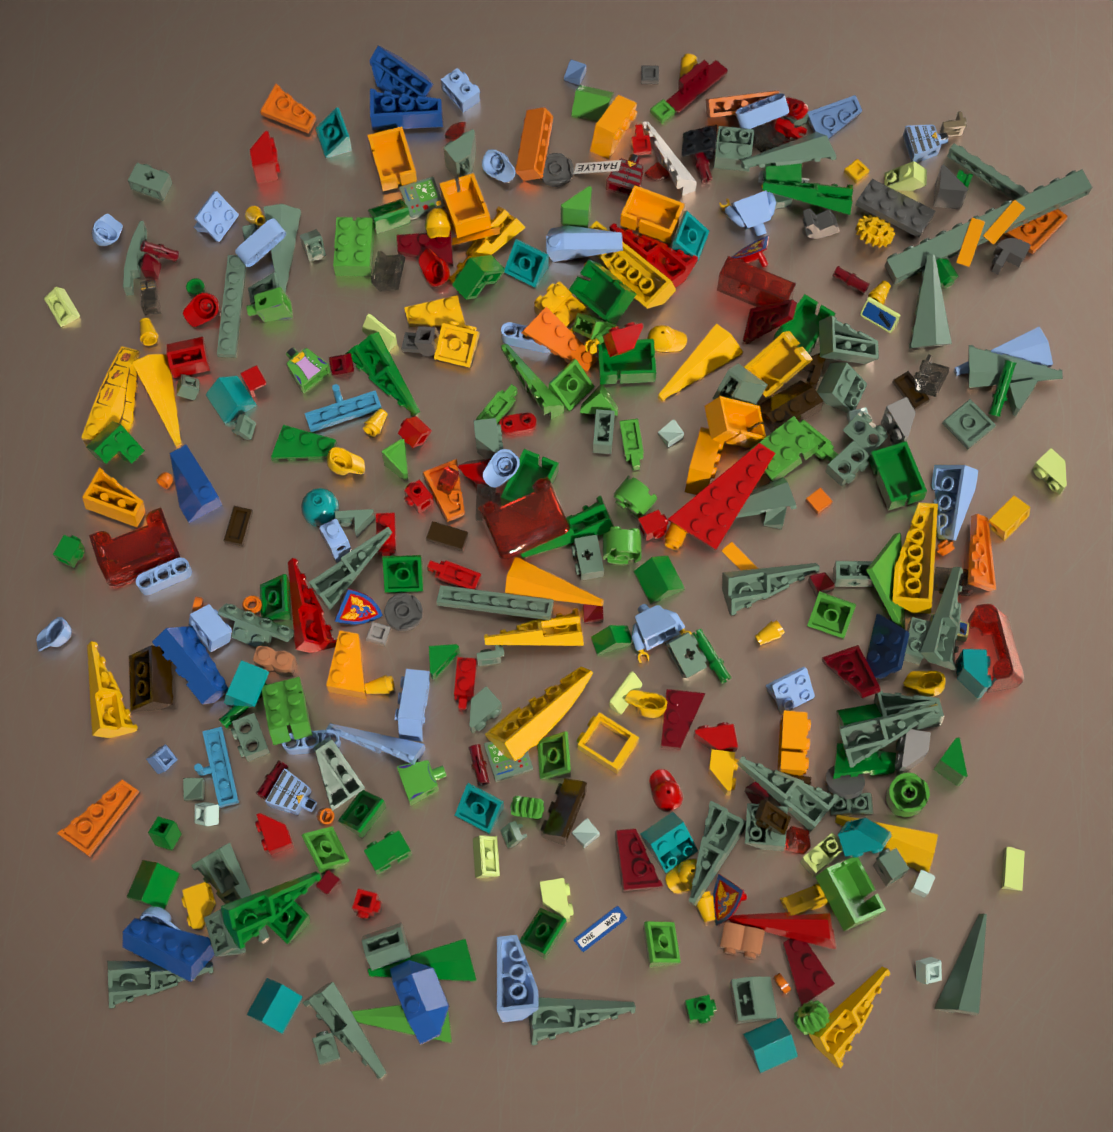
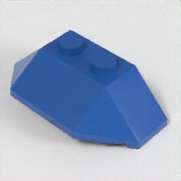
(398, 75)
(420, 998)

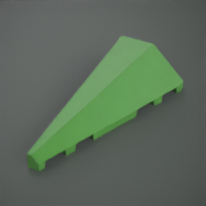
(544, 397)
(395, 1019)

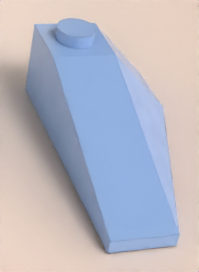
(579, 242)
(953, 493)
(515, 983)

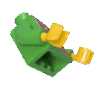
(592, 328)

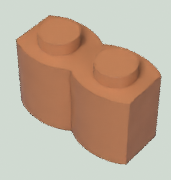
(279, 661)
(742, 939)

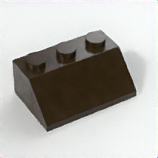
(797, 400)
(150, 680)
(564, 811)

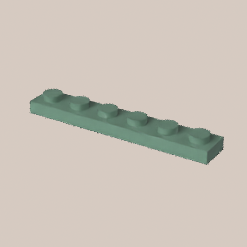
(985, 172)
(231, 307)
(495, 602)

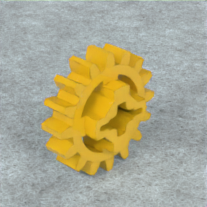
(874, 231)

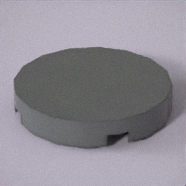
(557, 170)
(403, 612)
(844, 786)

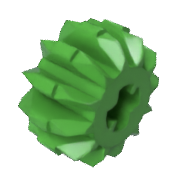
(527, 807)
(811, 1017)

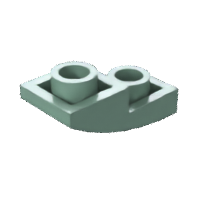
(856, 806)

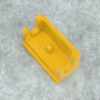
(1009, 517)
(804, 900)

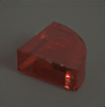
(455, 130)
(657, 172)

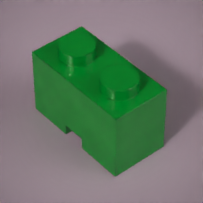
(386, 851)

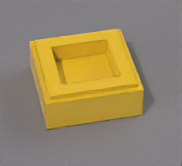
(856, 171)

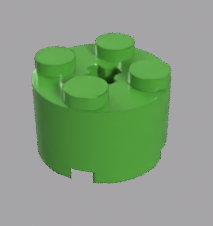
(635, 497)
(622, 545)
(901, 804)

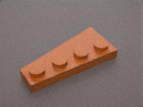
(553, 334)
(981, 564)
(95, 823)

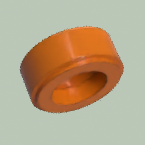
(198, 604)
(781, 983)

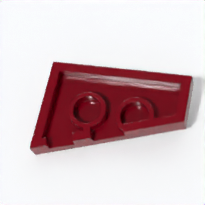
(415, 244)
(767, 318)
(853, 670)
(679, 716)
(634, 863)
(807, 971)

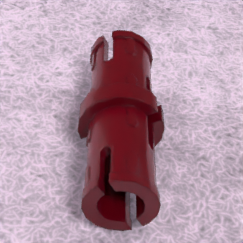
(702, 164)
(148, 248)
(851, 279)
(482, 777)
(271, 779)

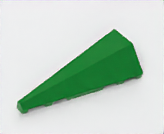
(825, 196)
(378, 364)
(589, 522)
(250, 914)
(449, 962)

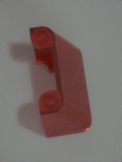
(525, 521)
(136, 551)
(1007, 671)

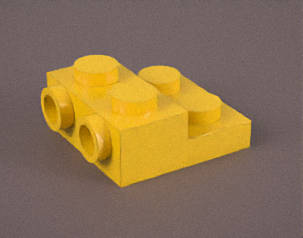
(560, 303)
(457, 344)

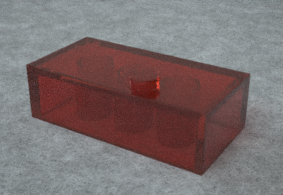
(753, 284)

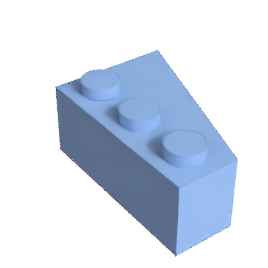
(412, 704)

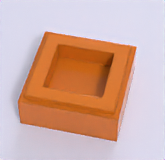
(819, 500)

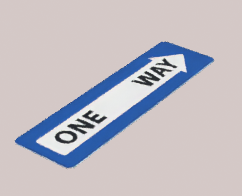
(600, 928)

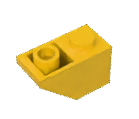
(721, 769)
(199, 904)

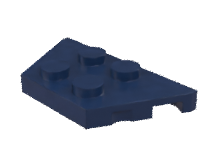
(886, 647)

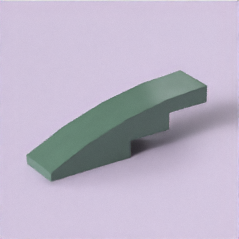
(134, 258)

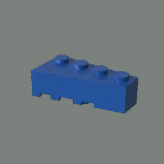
(403, 111)
(192, 662)
(168, 947)

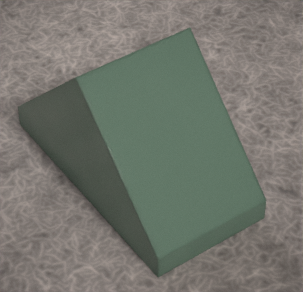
(1019, 393)

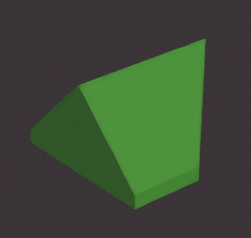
(599, 400)
(395, 459)

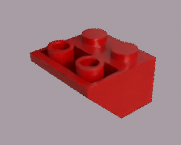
(265, 159)
(187, 357)

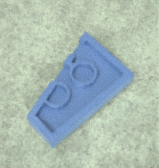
(835, 116)

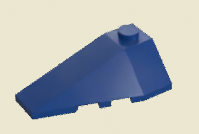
(193, 488)

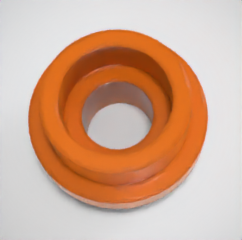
(945, 547)
(252, 599)

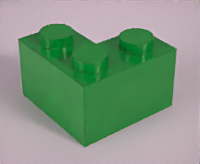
(476, 274)
(112, 441)

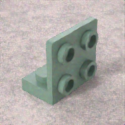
(220, 938)

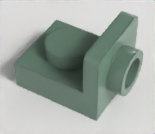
(490, 657)
(326, 1047)

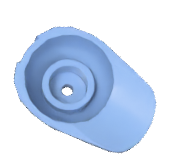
(498, 166)
(106, 230)
(496, 473)
(54, 635)
(158, 916)

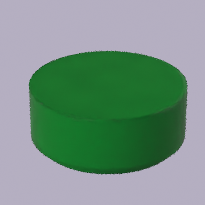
(195, 286)

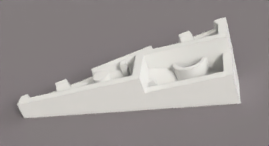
(665, 156)

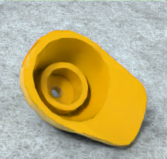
(438, 223)
(669, 341)
(344, 462)
(926, 682)
(648, 704)
(681, 877)

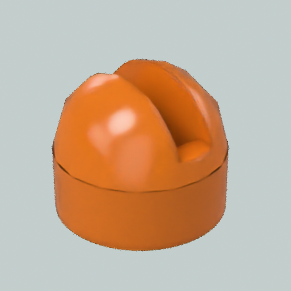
(165, 480)
(327, 818)

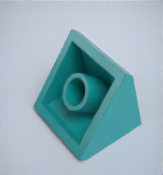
(333, 135)
(690, 236)
(527, 263)
(230, 398)
(246, 685)
(479, 808)
(274, 1005)
(771, 1045)

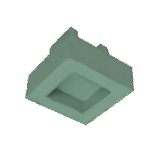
(244, 427)
(512, 834)

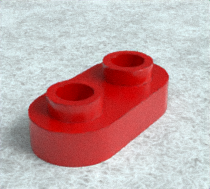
(797, 108)
(518, 425)

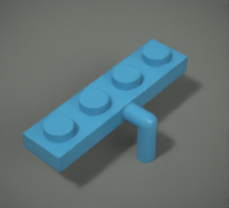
(342, 410)
(219, 767)

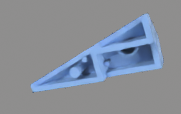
(1029, 346)
(400, 748)

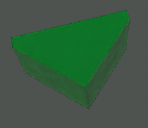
(611, 639)
(440, 657)

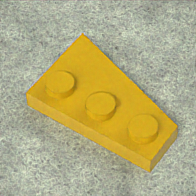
(435, 313)

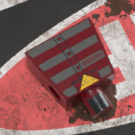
(629, 174)

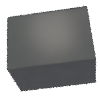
(949, 190)

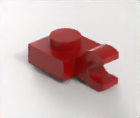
(787, 128)
(640, 142)

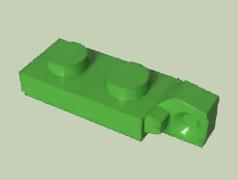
(499, 404)
(632, 442)
(824, 444)

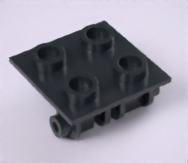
(700, 141)

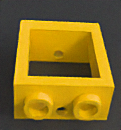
(594, 722)

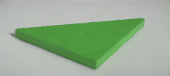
(882, 575)

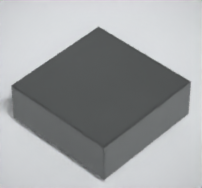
(649, 74)

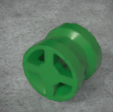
(964, 178)

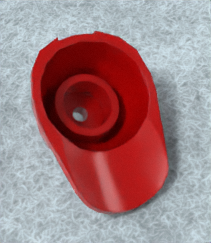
(434, 268)
(198, 311)
(660, 783)

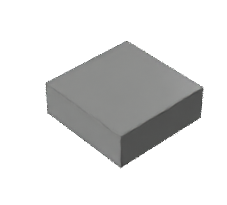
(378, 633)

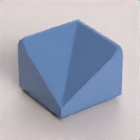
(575, 72)
(161, 759)

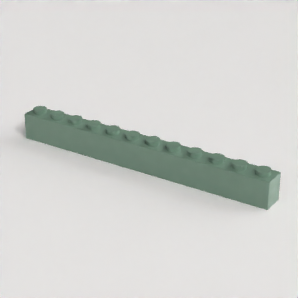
(949, 243)

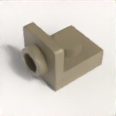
(956, 127)

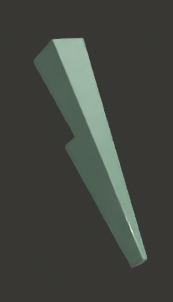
(795, 152)
(283, 252)
(931, 319)
(987, 366)
(767, 498)
(336, 580)
(749, 586)
(942, 635)
(869, 736)
(803, 801)
(718, 840)
(226, 876)
(138, 978)
(964, 984)
(572, 1015)
(338, 1017)

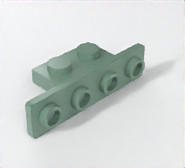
(253, 628)

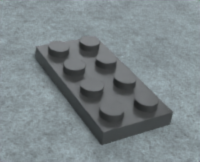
(895, 208)

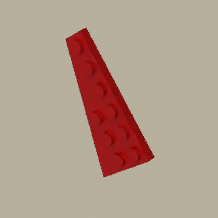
(717, 505)

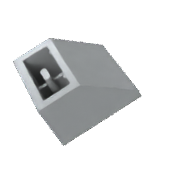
(898, 420)
(912, 750)

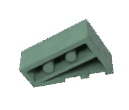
(844, 343)
(896, 703)
(336, 773)

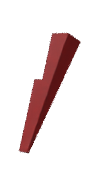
(668, 261)
(309, 626)
(806, 927)

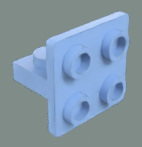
(215, 217)
(791, 689)

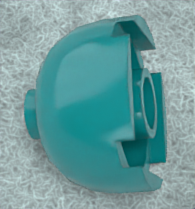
(319, 506)

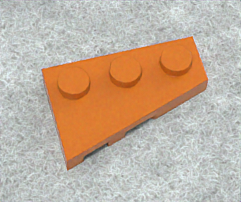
(284, 109)
(1038, 230)
(452, 504)

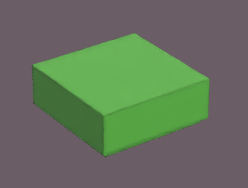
(662, 111)

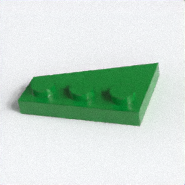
(301, 444)
(878, 763)

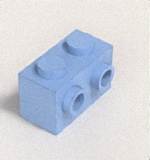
(460, 90)
(210, 627)

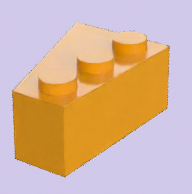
(612, 126)
(703, 462)
(113, 500)
(346, 669)

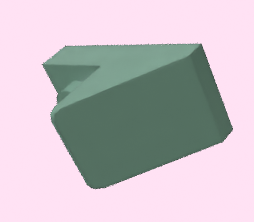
(267, 283)
(360, 518)

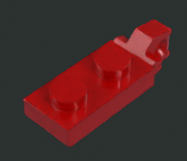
(383, 521)
(455, 574)
(465, 681)

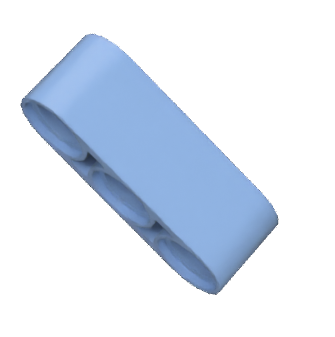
(762, 111)
(260, 242)
(517, 339)
(170, 568)
(302, 748)

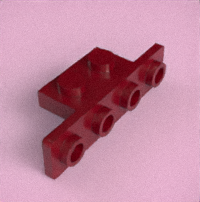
(695, 83)

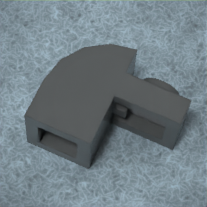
(820, 225)
(1009, 250)
(422, 342)

